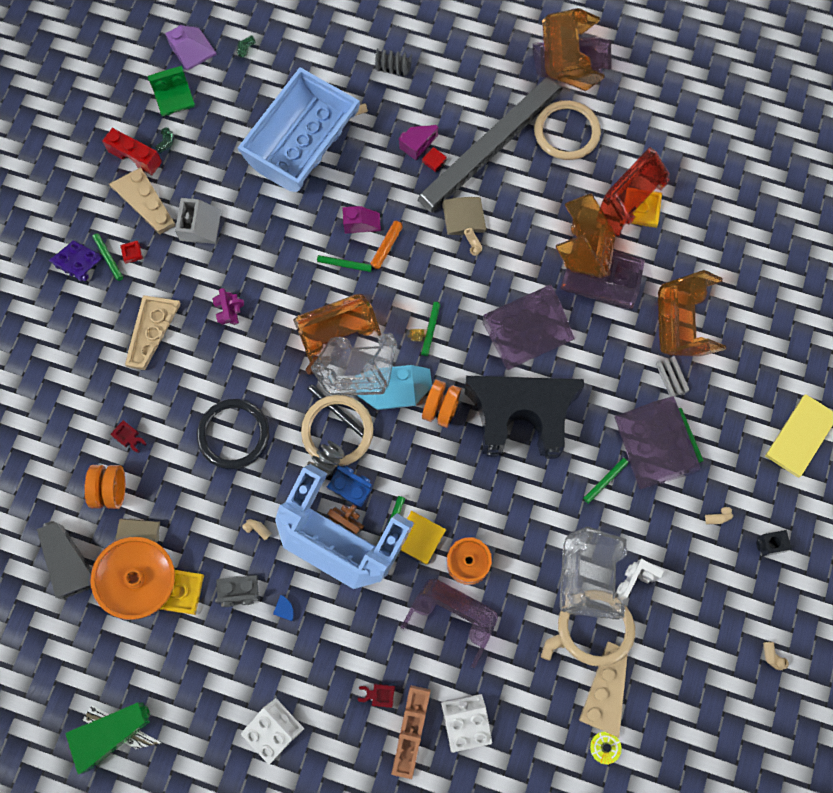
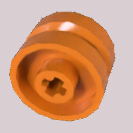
(441, 403)
(105, 486)
(468, 573)

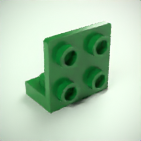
(171, 91)

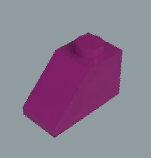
(417, 139)
(360, 219)

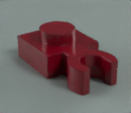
(127, 435)
(381, 695)

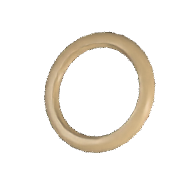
(595, 137)
(348, 401)
(592, 660)

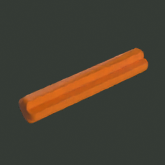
(386, 245)

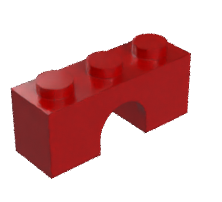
(123, 145)

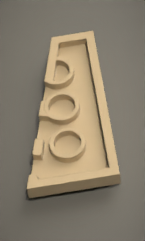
(140, 194)
(151, 324)
(605, 696)

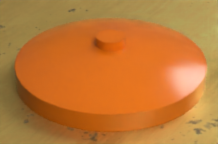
(132, 578)

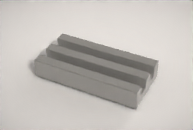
(673, 361)

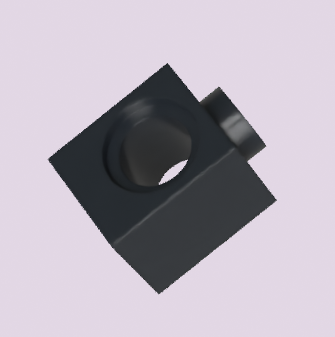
(781, 540)

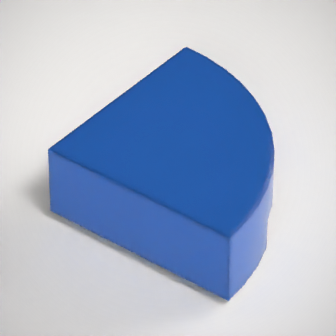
(284, 609)

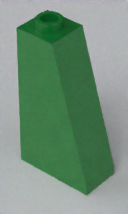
(103, 736)

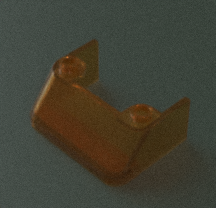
(562, 48)
(595, 240)
(677, 315)
(335, 320)

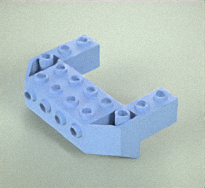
(331, 545)

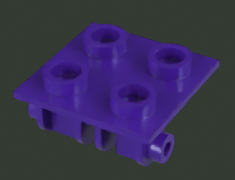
(76, 260)

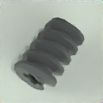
(393, 62)
(328, 458)

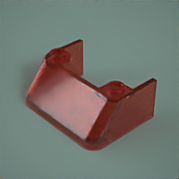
(633, 189)

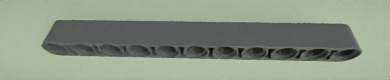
(489, 144)

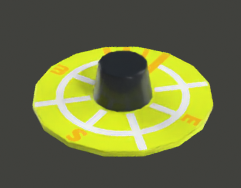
(605, 748)

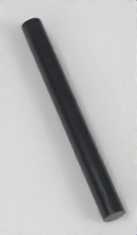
(337, 411)

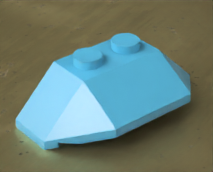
(406, 388)

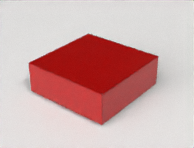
(434, 159)
(131, 252)

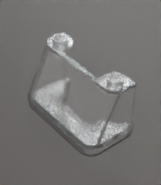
(355, 370)
(590, 574)

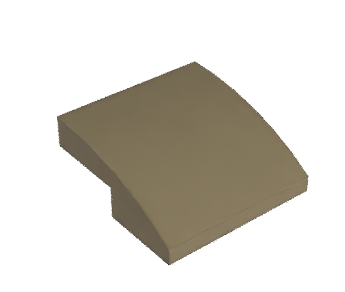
(463, 214)
(138, 528)

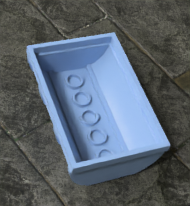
(297, 129)

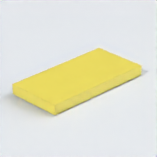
(801, 436)

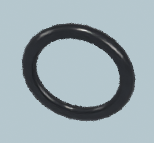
(242, 462)

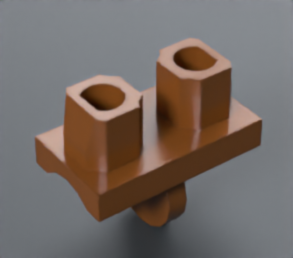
(346, 519)

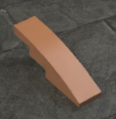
(411, 732)

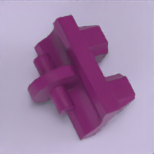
(230, 306)

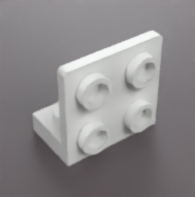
(642, 570)
(466, 723)
(272, 730)

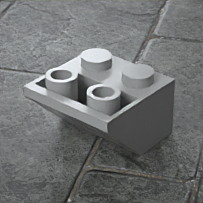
(197, 221)

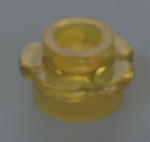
(416, 334)

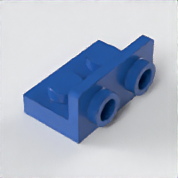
(350, 486)

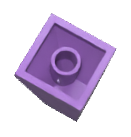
(190, 45)

